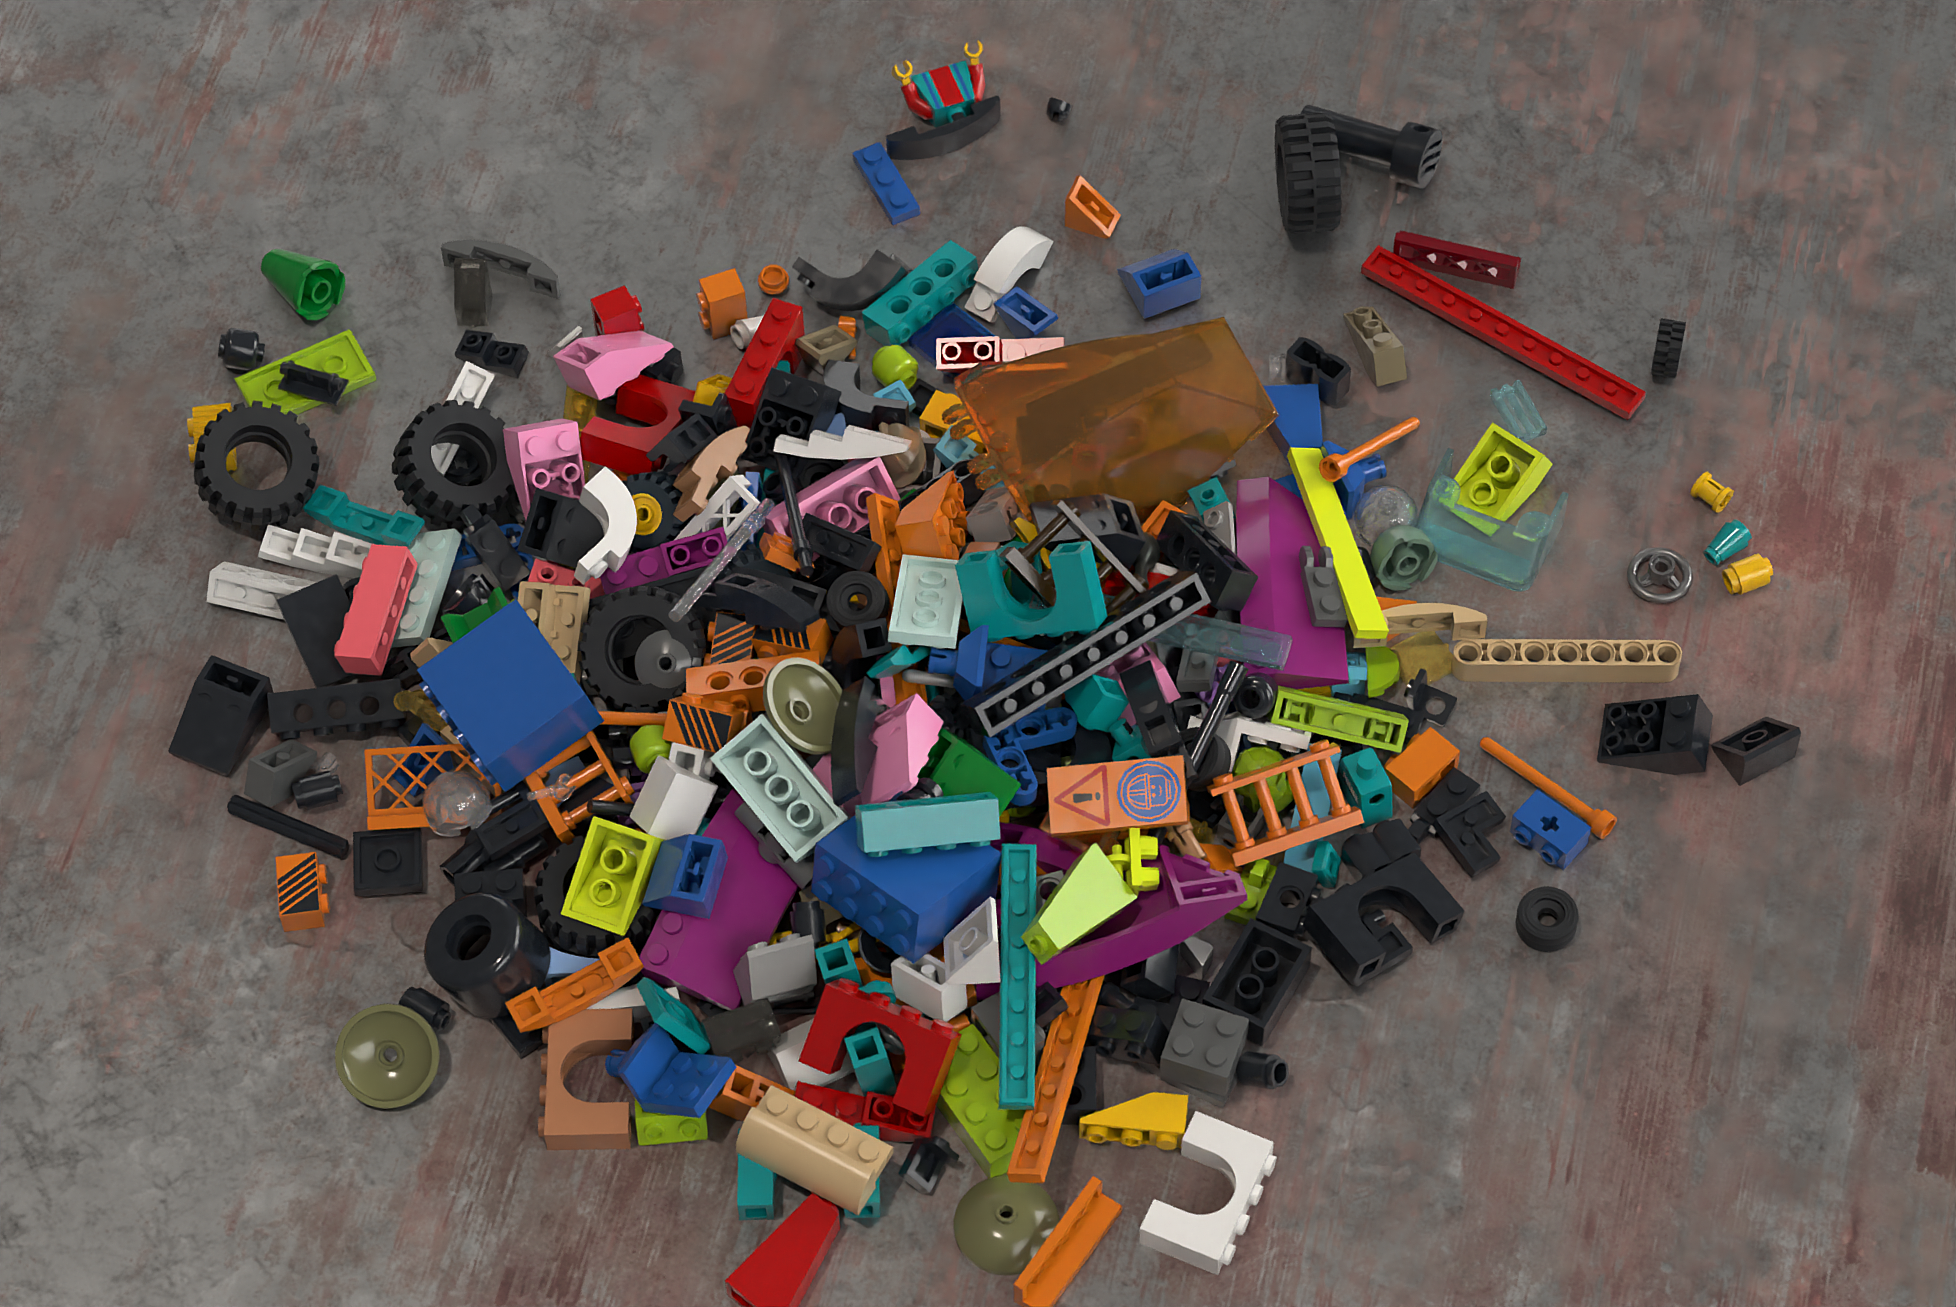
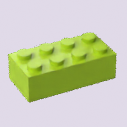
(972, 1104)

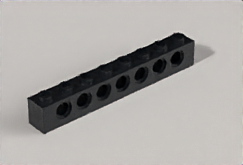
(1085, 653)

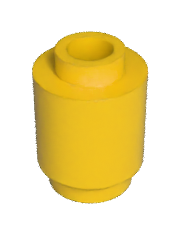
(1747, 574)

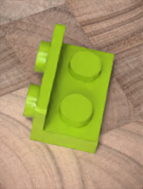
(666, 1128)

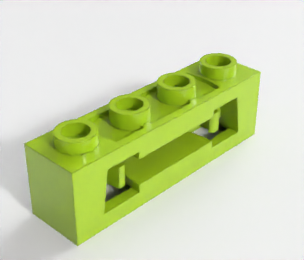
(1339, 719)

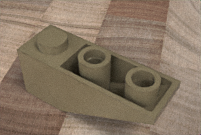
(1377, 346)

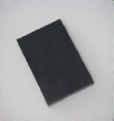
(316, 624)

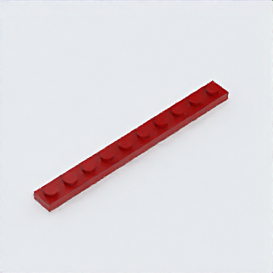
(1503, 332)

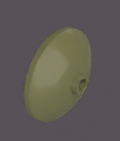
(802, 704)
(363, 1062)
(1002, 1243)

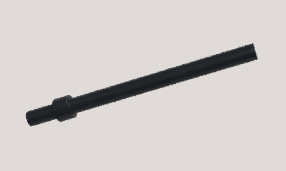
(801, 547)

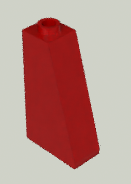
(788, 1259)

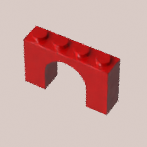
(770, 344)
(625, 446)
(926, 1043)

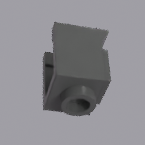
(1253, 824)

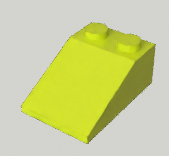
(1500, 474)
(611, 876)

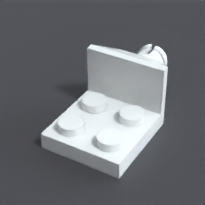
(1258, 731)

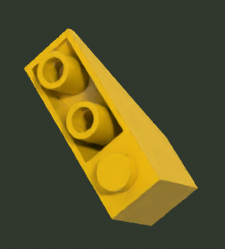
(1146, 1120)

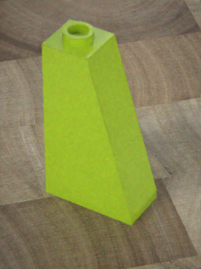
(1078, 905)

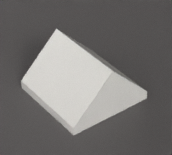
(672, 801)
(973, 948)
(790, 1070)

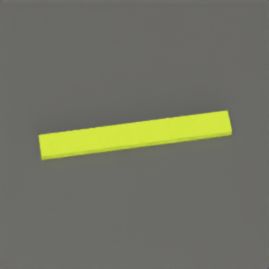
(1334, 532)

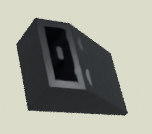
(789, 408)
(1106, 516)
(559, 529)
(221, 715)
(1657, 734)

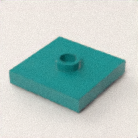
(673, 1015)

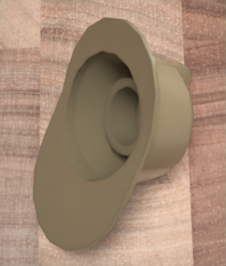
(908, 465)

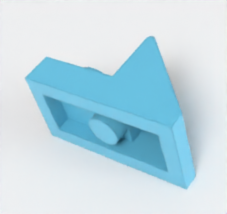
(1357, 675)

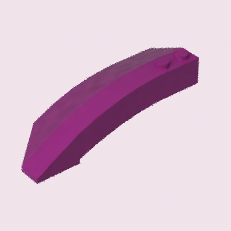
(1269, 535)
(751, 900)
(1184, 903)

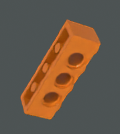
(738, 681)

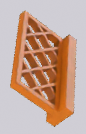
(411, 815)

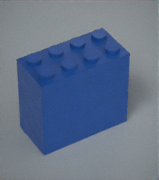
(508, 697)
(902, 896)

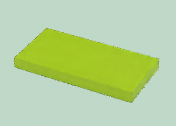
(333, 355)

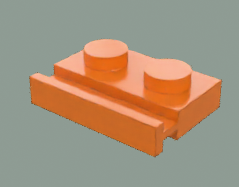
(779, 550)

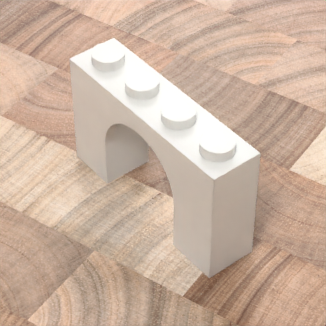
(1209, 1237)

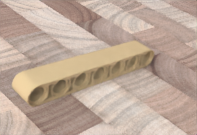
(1551, 667)

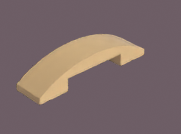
(1424, 617)

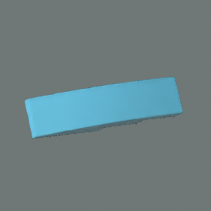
(1303, 855)

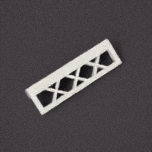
(470, 387)
(719, 507)
(251, 588)

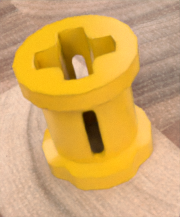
(1711, 492)

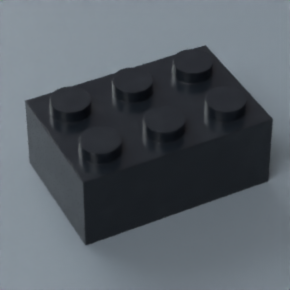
(1259, 978)

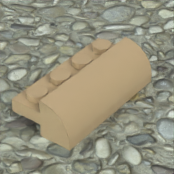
(559, 617)
(813, 1149)

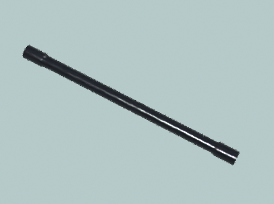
(1225, 693)

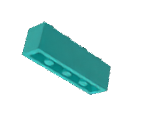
(927, 823)

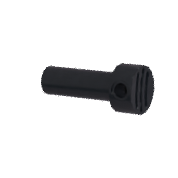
(1408, 152)

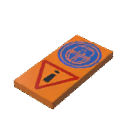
(1117, 796)

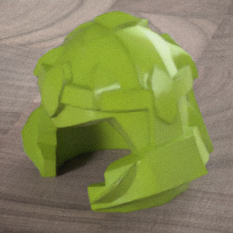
(1256, 758)

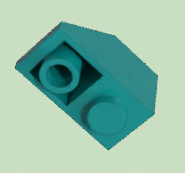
(1097, 702)

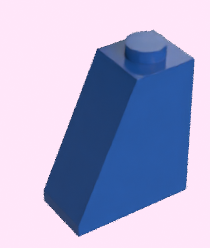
(1299, 417)

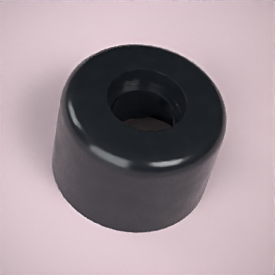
(508, 966)

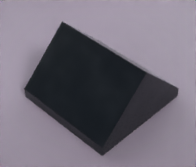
(1757, 748)

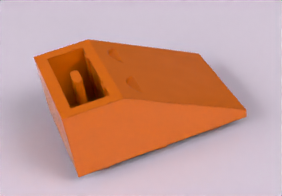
(935, 521)

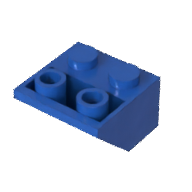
(1162, 282)
(687, 875)

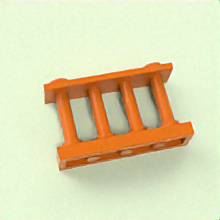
(565, 822)
(1309, 826)

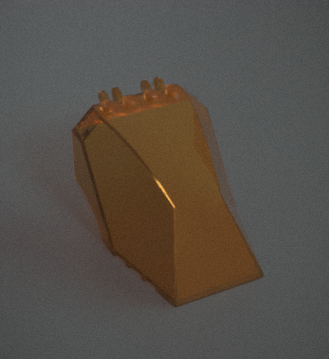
(1113, 416)

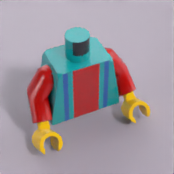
(944, 92)

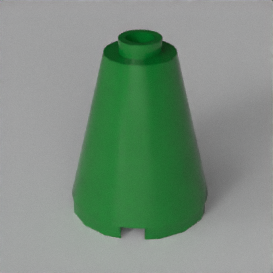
(304, 281)

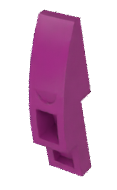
(665, 560)
(1050, 853)

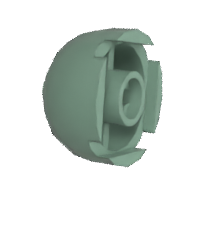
(1402, 556)

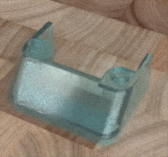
(1484, 544)

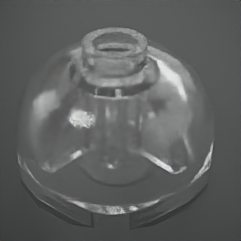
(1382, 509)
(456, 802)

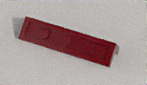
(1457, 259)

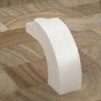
(1003, 266)
(616, 511)

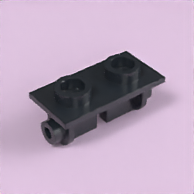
(312, 383)

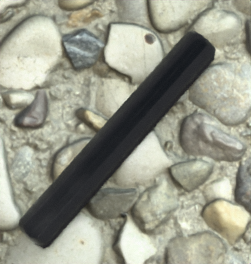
(288, 826)

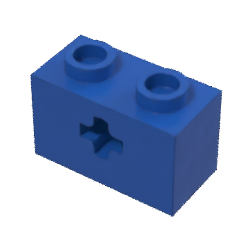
(1550, 830)

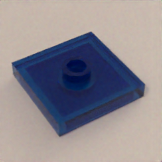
(949, 323)

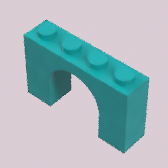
(1077, 604)
(866, 1044)
(757, 1189)

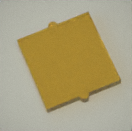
(1426, 652)

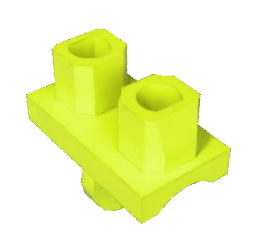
(1136, 848)

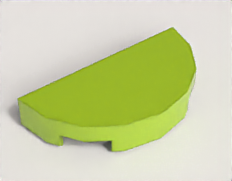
(1382, 669)

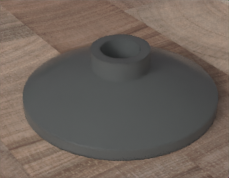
(649, 659)

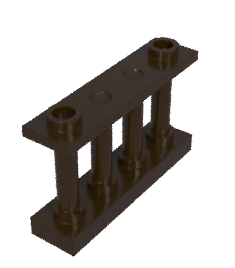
(1043, 584)

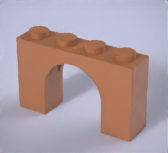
(573, 1122)

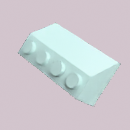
(780, 788)

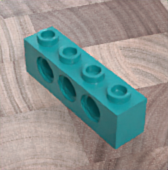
(920, 295)

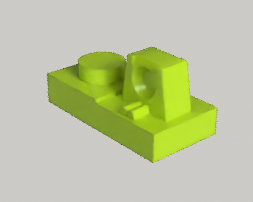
(1256, 880)

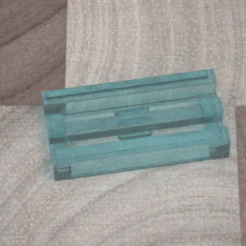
(1518, 389)

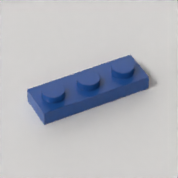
(886, 183)

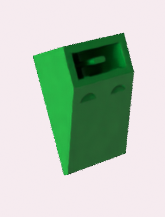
(965, 770)

